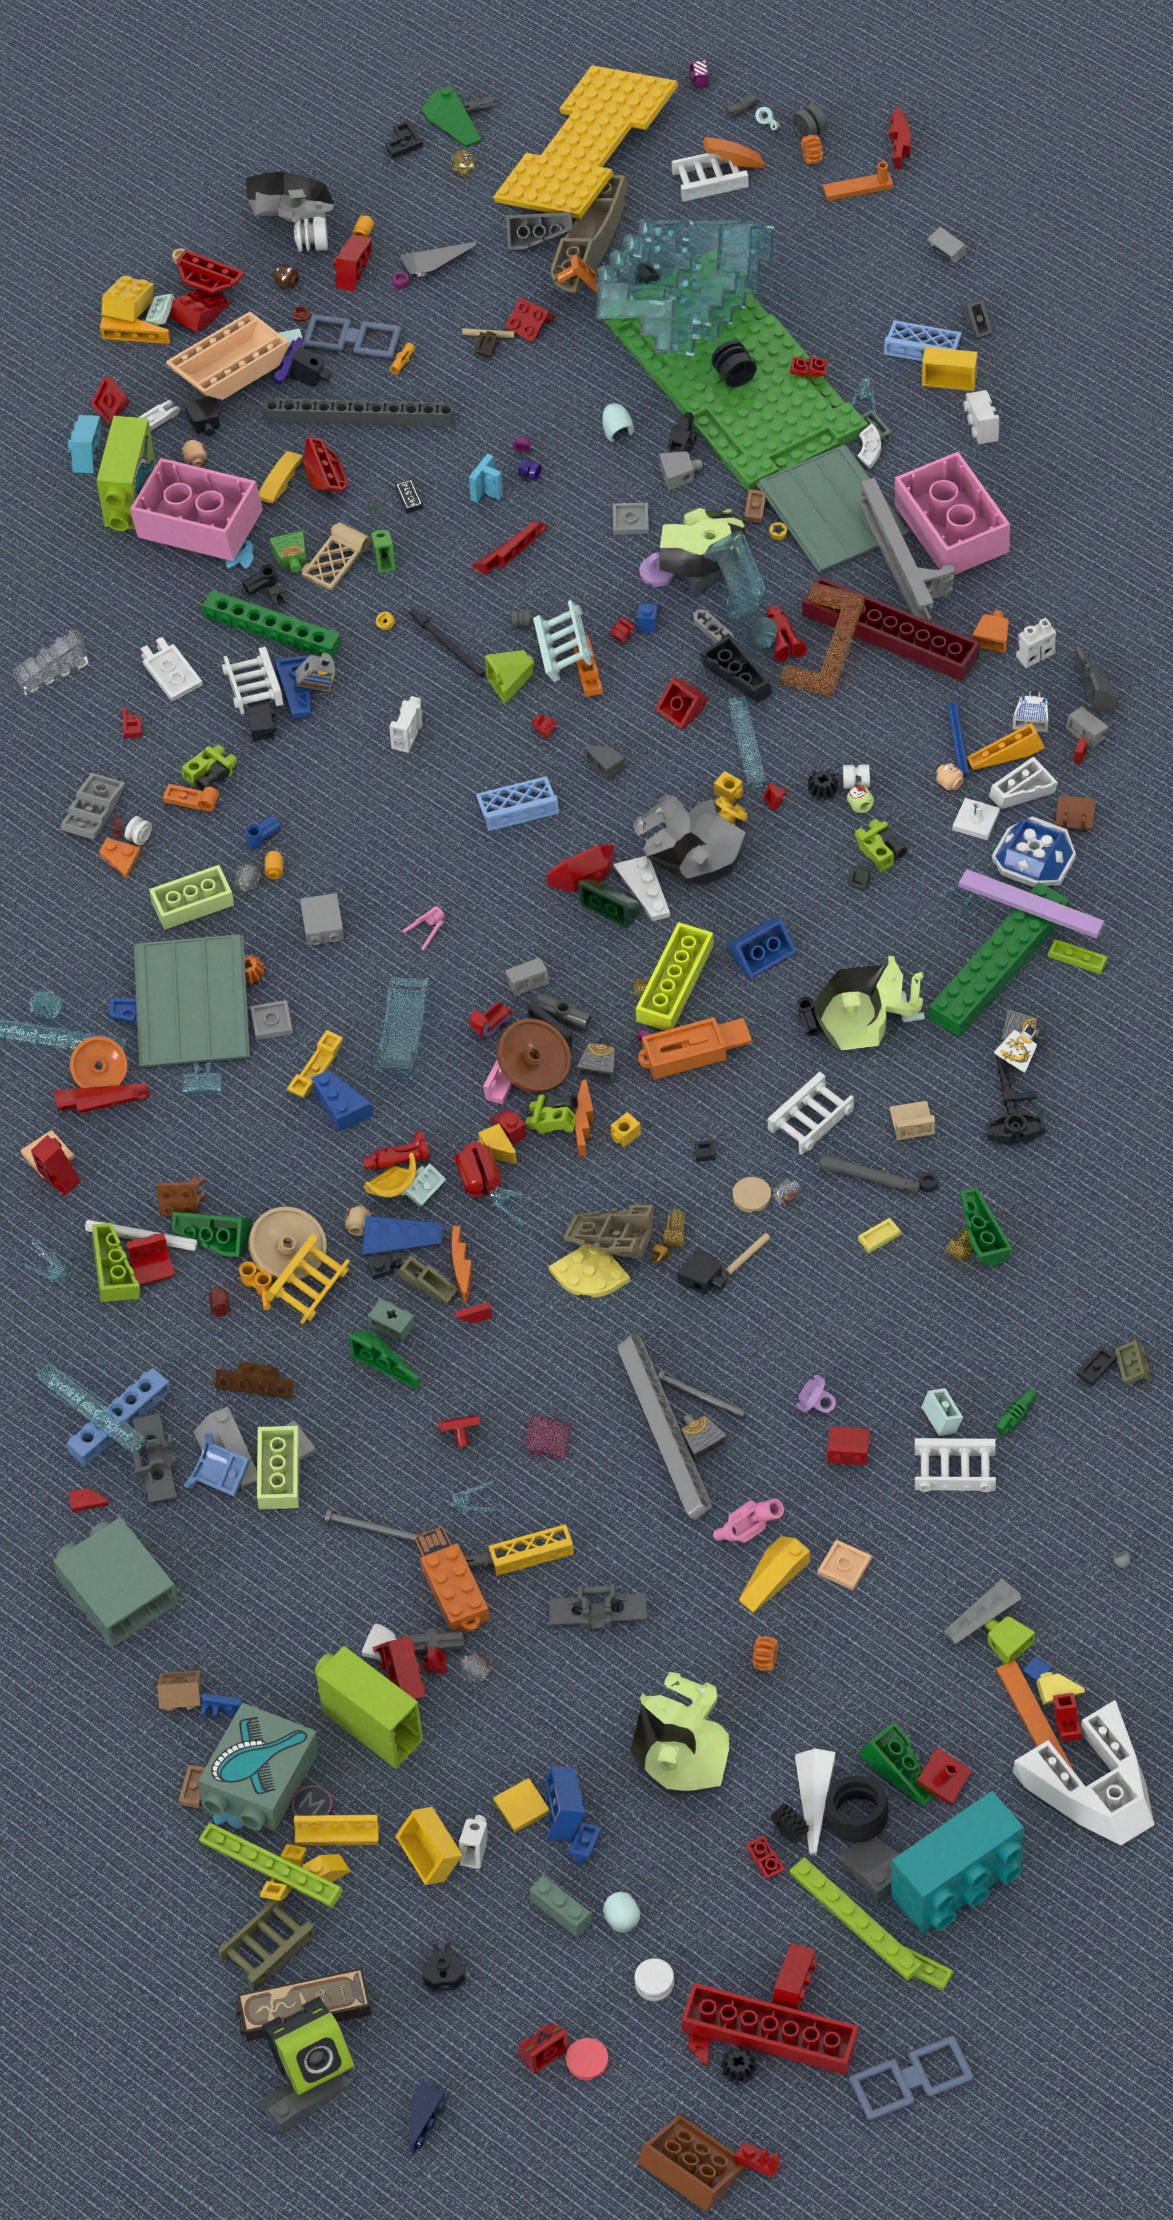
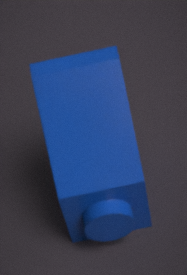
(647, 616)

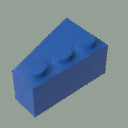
(340, 1100)
(564, 1802)

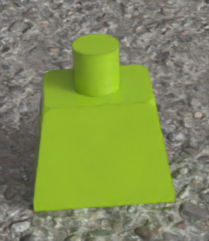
(1009, 1638)

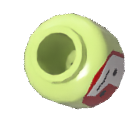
(860, 799)

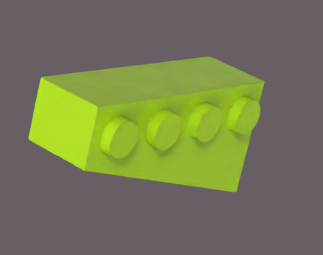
(113, 1271)

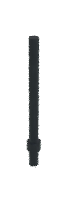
(424, 623)

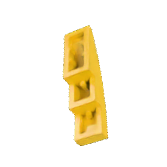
(279, 477)

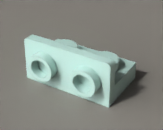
(160, 309)
(424, 1184)

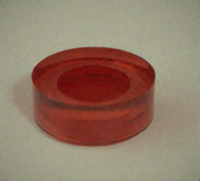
(301, 313)
(117, 826)

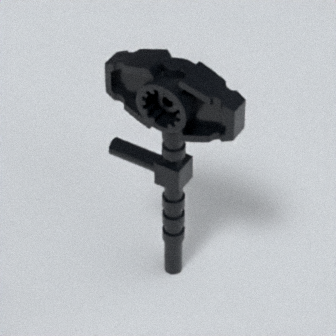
(1012, 1126)

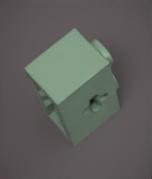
(391, 1320)

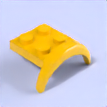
(392, 1181)

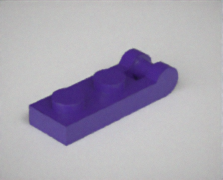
(287, 361)

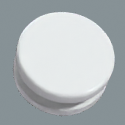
(654, 1979)

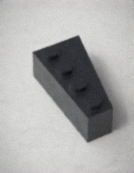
(737, 668)

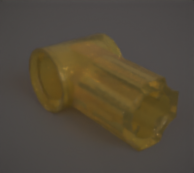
(675, 1232)
(959, 1247)

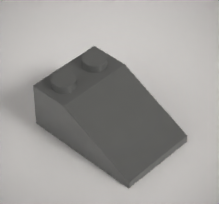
(870, 1866)

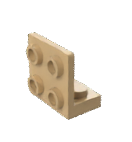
(912, 1120)

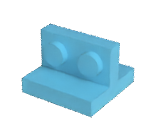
(485, 480)

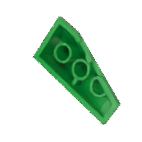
(450, 115)
(983, 1230)
(219, 1233)
(375, 1353)
(894, 1760)

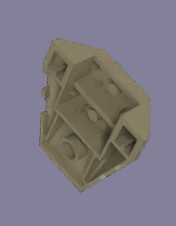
(617, 1232)

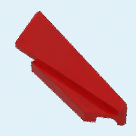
(510, 549)
(99, 1097)

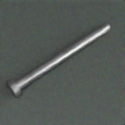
(663, 1378)
(368, 1526)

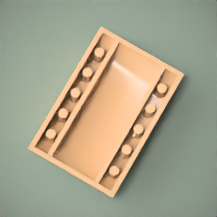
(231, 357)

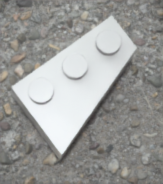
(981, 417)
(1023, 785)

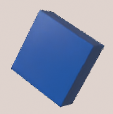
(1036, 1668)

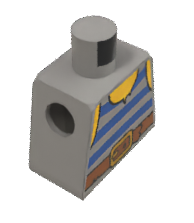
(316, 672)

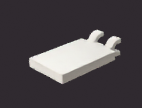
(170, 670)

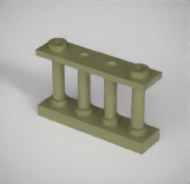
(272, 1961)

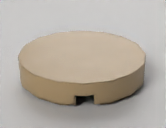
(751, 1194)

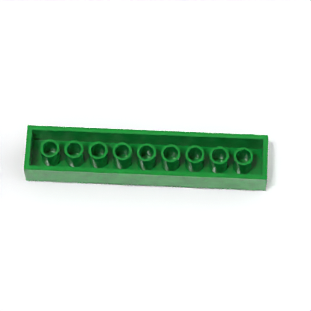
(993, 966)

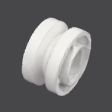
(138, 830)

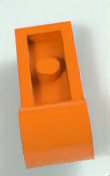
(191, 798)

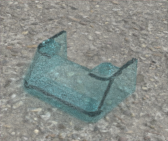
(739, 573)

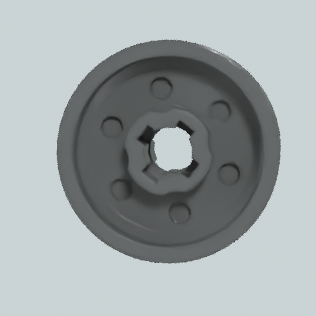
(809, 120)

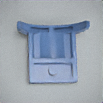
(219, 1468)

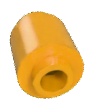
(363, 226)
(273, 865)

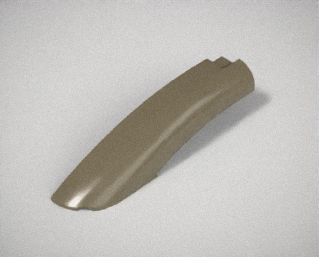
(591, 233)

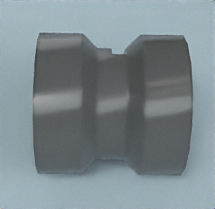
(520, 618)

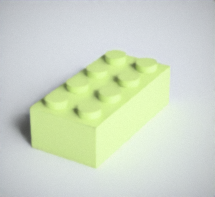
(191, 897)
(278, 1467)

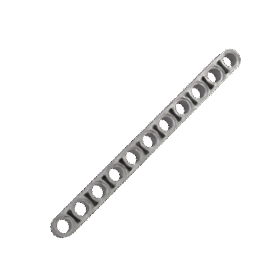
(664, 1426)

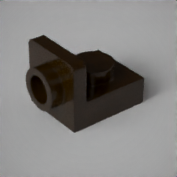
(486, 344)

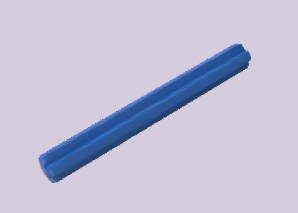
(958, 738)

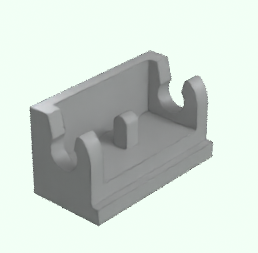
(948, 244)
(1087, 726)
(527, 976)

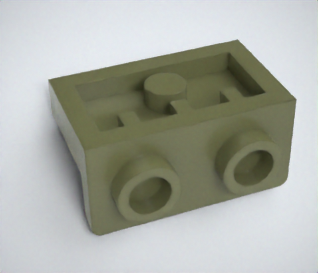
(1133, 1362)

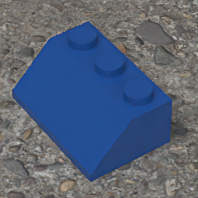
(762, 947)

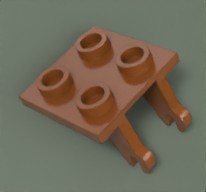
(1075, 812)
(180, 1197)

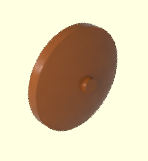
(533, 1055)

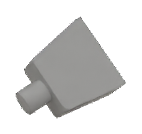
(678, 468)

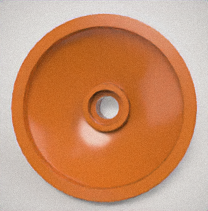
(95, 1051)

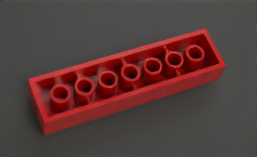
(770, 2028)

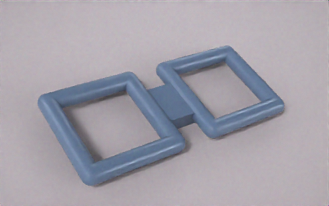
(352, 336)
(911, 2077)

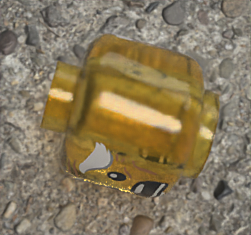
(462, 162)

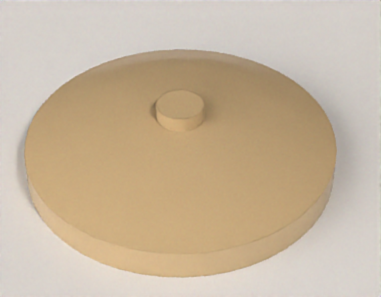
(279, 1237)

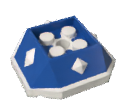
(1035, 853)

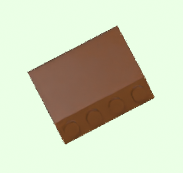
(691, 2162)

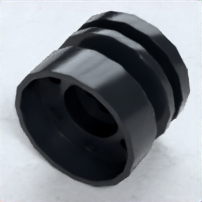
(734, 364)

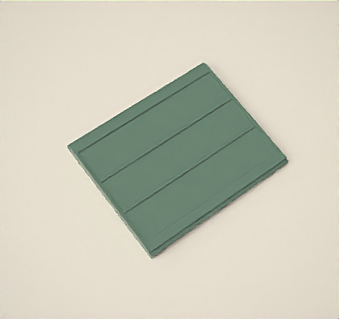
(822, 507)
(191, 1000)

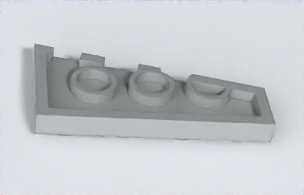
(987, 1607)

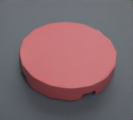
(587, 2059)

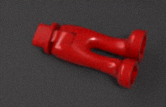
(782, 649)
(395, 1155)

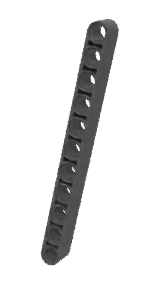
(359, 412)

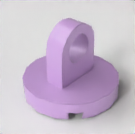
(651, 574)
(813, 1394)

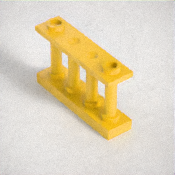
(289, 1276)

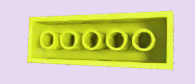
(674, 977)

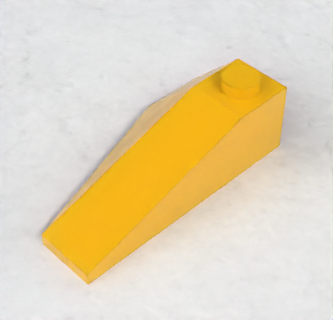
(776, 1568)

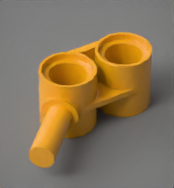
(256, 1279)

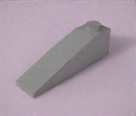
(425, 261)
(228, 1436)

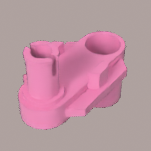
(749, 1520)

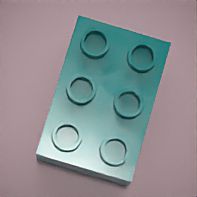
(958, 1864)

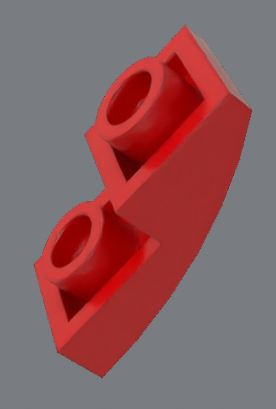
(811, 368)
(764, 1857)

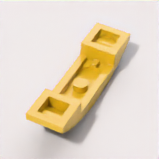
(319, 1062)
(275, 1889)

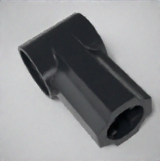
(264, 578)
(808, 1016)

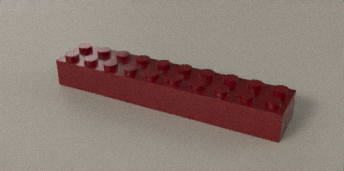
(903, 634)

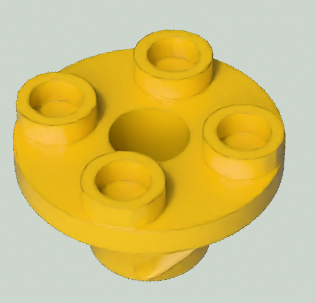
(730, 812)

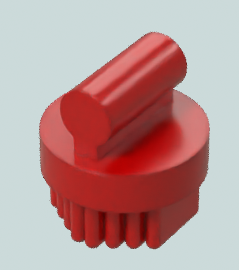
(622, 630)
(544, 725)

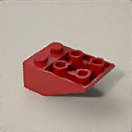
(198, 309)

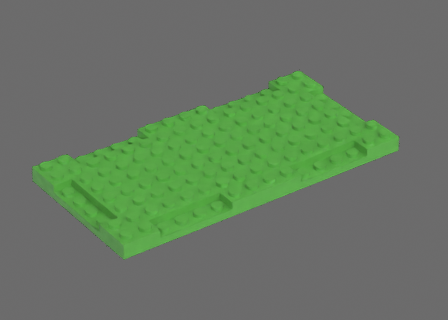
(771, 418)

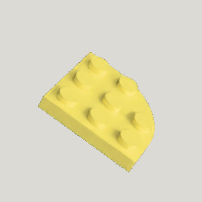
(589, 1272)

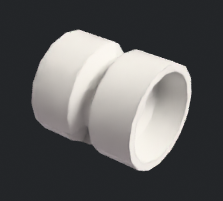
(850, 773)

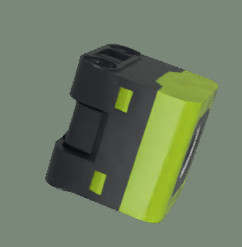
(308, 2046)

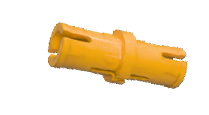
(405, 354)

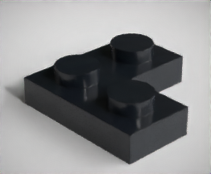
(407, 140)

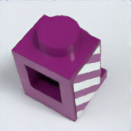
(699, 73)

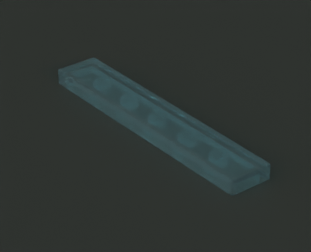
(746, 741)

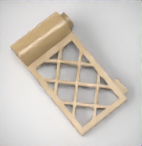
(350, 540)

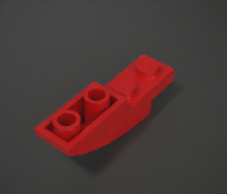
(900, 137)

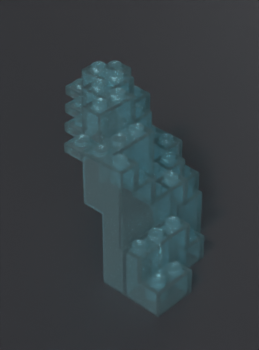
(702, 279)

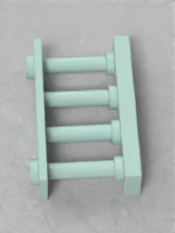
(546, 640)

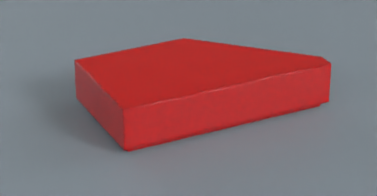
(131, 725)
(475, 1313)
(86, 1499)
(700, 2047)

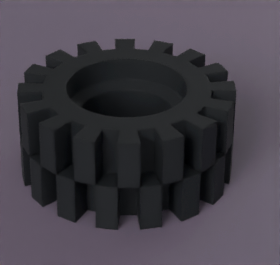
(789, 1823)

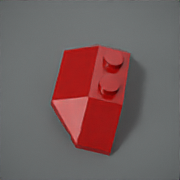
(207, 273)
(323, 467)
(589, 864)

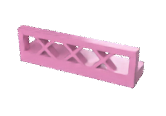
(497, 1085)

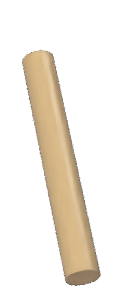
(476, 332)
(747, 1254)

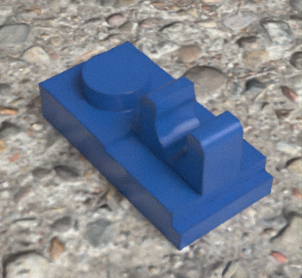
(218, 1704)
(584, 1842)

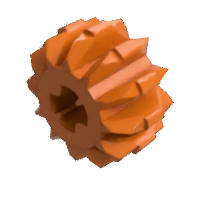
(811, 149)
(253, 969)
(765, 1653)

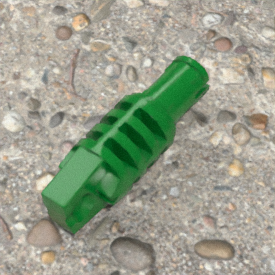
(1015, 1412)

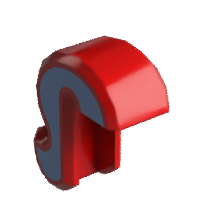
(489, 1023)

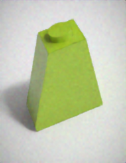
(508, 672)

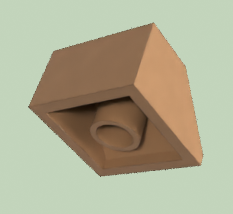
(179, 1690)

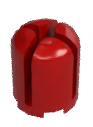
(477, 1169)

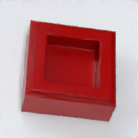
(1080, 750)

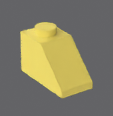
(1055, 1685)

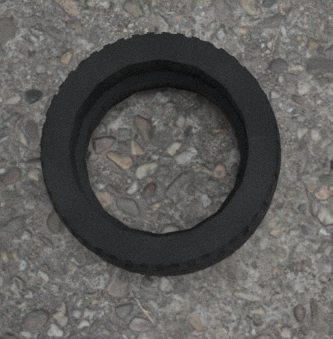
(857, 1829)

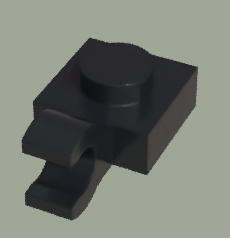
(382, 1266)

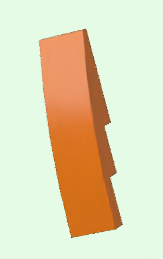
(734, 152)
(588, 673)
(583, 1115)
(462, 1267)

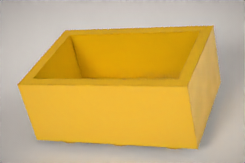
(127, 298)
(949, 368)
(428, 1845)

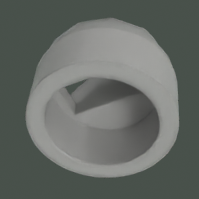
(1122, 1559)

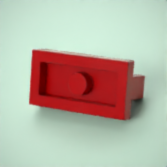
(758, 2159)

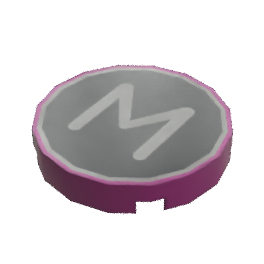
(312, 1801)

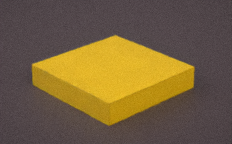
(521, 1805)

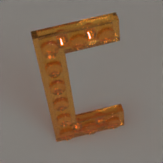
(826, 680)

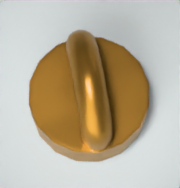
(659, 1252)

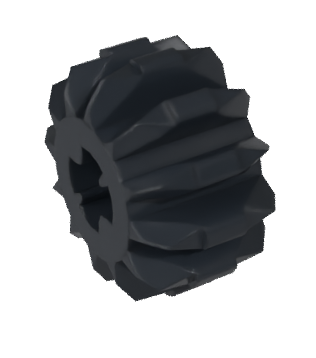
(823, 784)
(737, 2059)

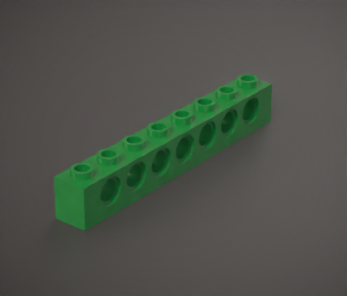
(271, 624)

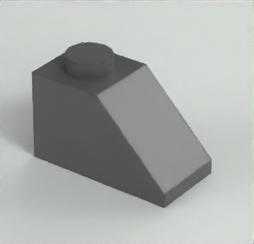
(976, 317)
(605, 760)

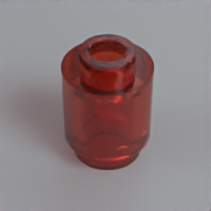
(219, 1302)

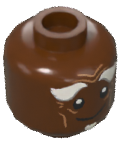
(286, 276)

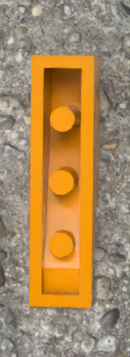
(137, 331)
(1014, 746)

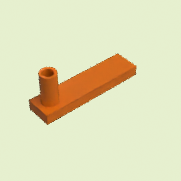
(860, 186)
(581, 269)

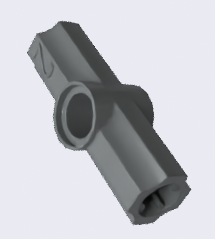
(570, 1015)
(442, 1640)

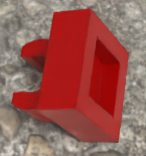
(774, 796)
(436, 1661)

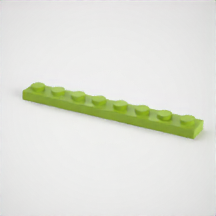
(270, 1865)
(856, 1919)

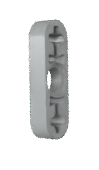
(710, 622)

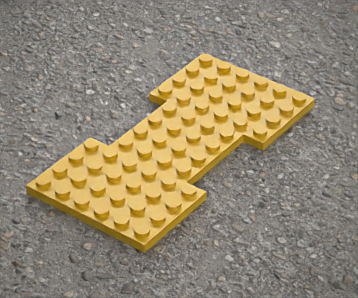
(571, 166)

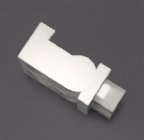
(1035, 642)
(406, 728)

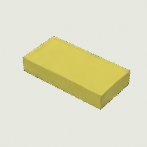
(879, 1235)

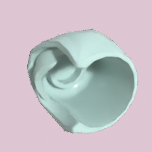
(615, 418)
(621, 1912)

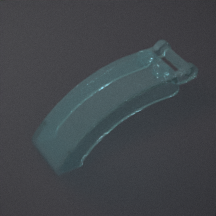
(402, 1024)

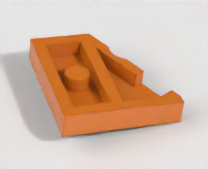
(120, 855)

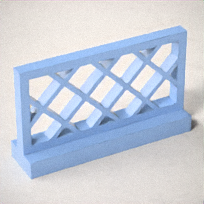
(913, 350)
(519, 811)

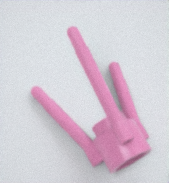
(432, 917)

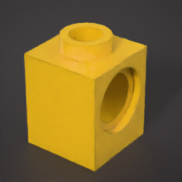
(728, 787)
(627, 1123)

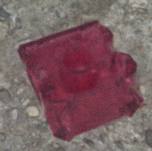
(547, 1436)

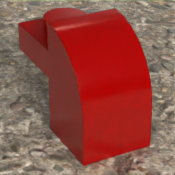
(1066, 1717)

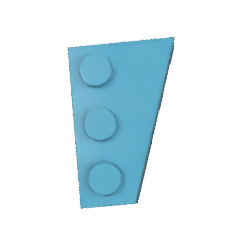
(83, 443)

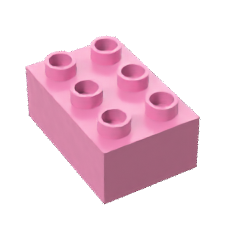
(196, 509)
(952, 513)

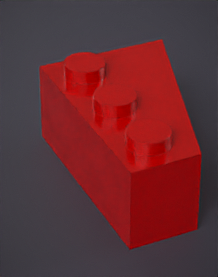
(351, 260)
(54, 1165)
(401, 1665)

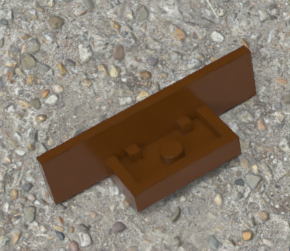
(255, 1379)

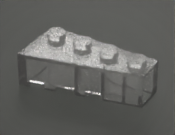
(52, 663)

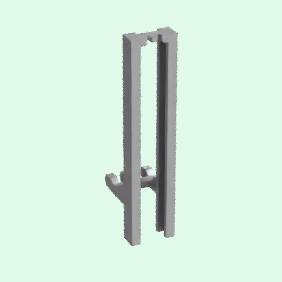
(898, 557)

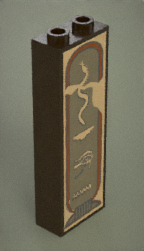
(341, 1992)

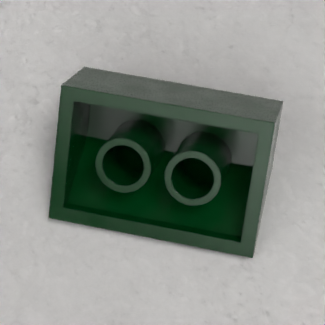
(608, 902)

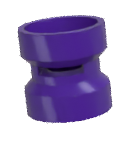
(529, 469)

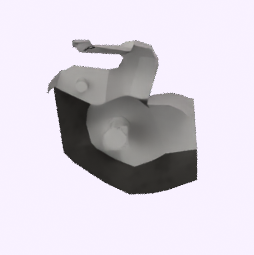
(288, 196)
(694, 844)

